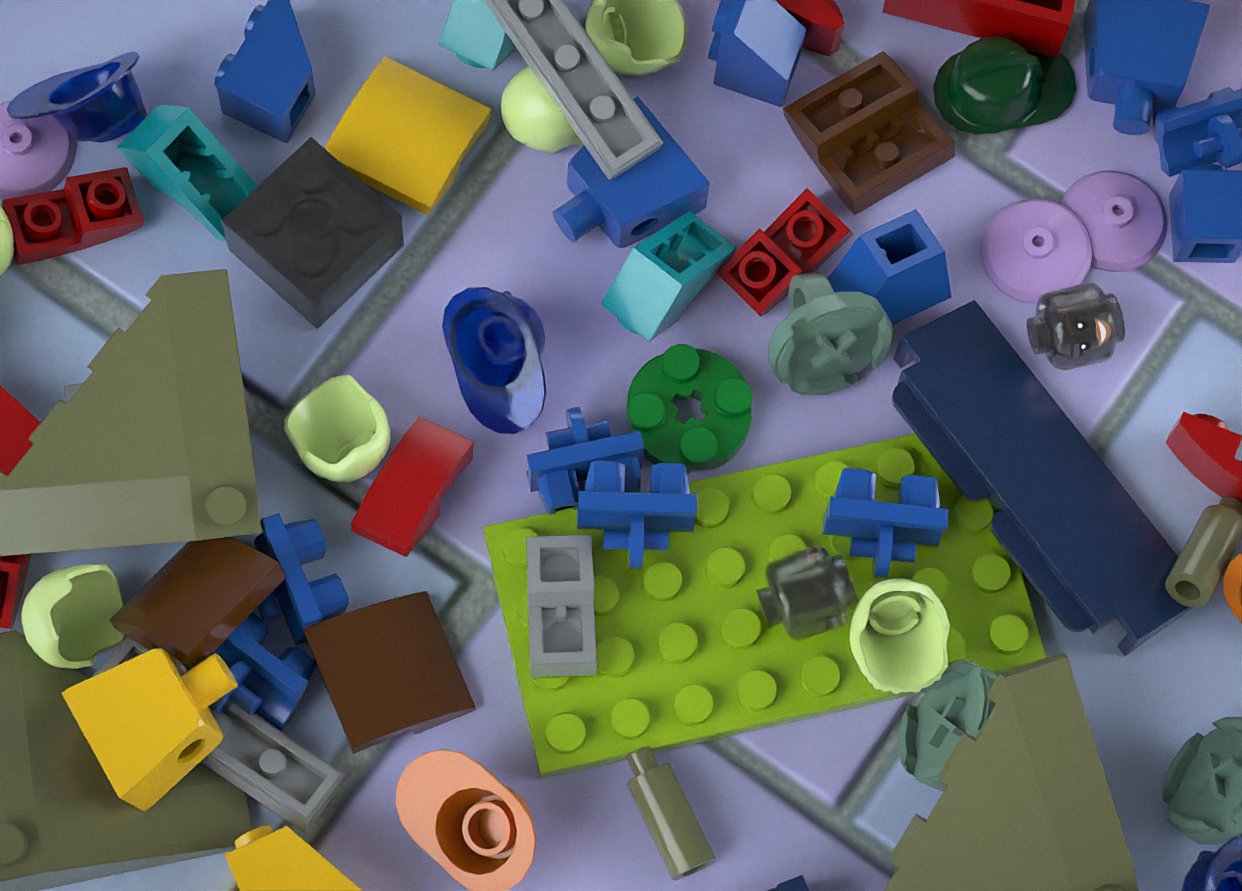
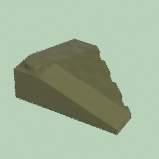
(149, 439)
(1021, 800)
(60, 808)

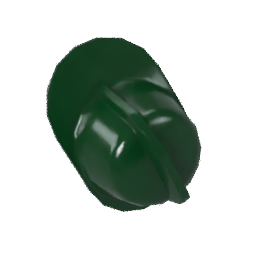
(1002, 87)

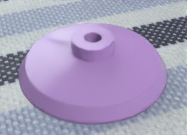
(33, 154)
(1121, 217)
(1035, 249)

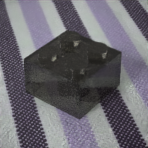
(313, 232)

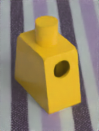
(150, 720)

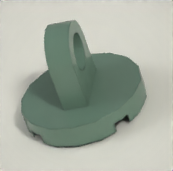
(827, 337)
(943, 715)
(1207, 784)

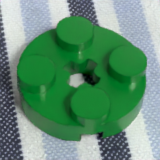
(685, 375)

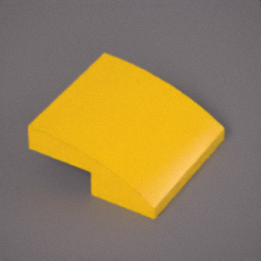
(407, 134)

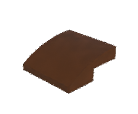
(869, 132)
(199, 598)
(389, 670)

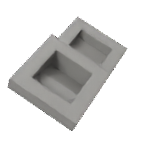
(561, 606)

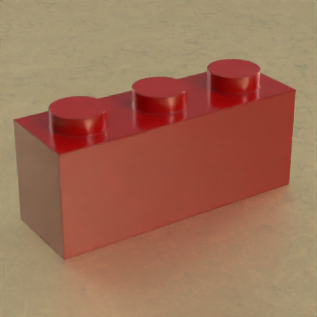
(1032, 24)

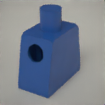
(1140, 55)
(636, 200)

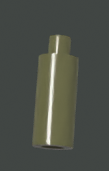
(1206, 554)
(668, 815)

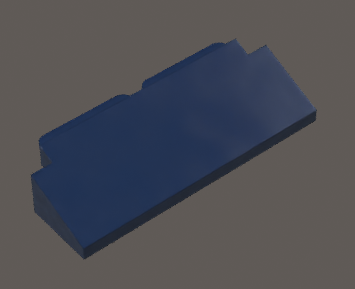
(1054, 496)

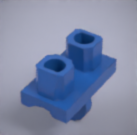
(1200, 132)
(569, 457)
(634, 518)
(884, 528)
(300, 601)
(264, 681)

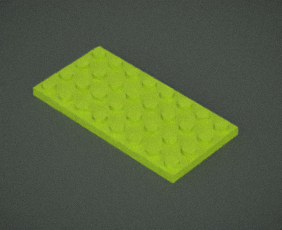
(686, 634)

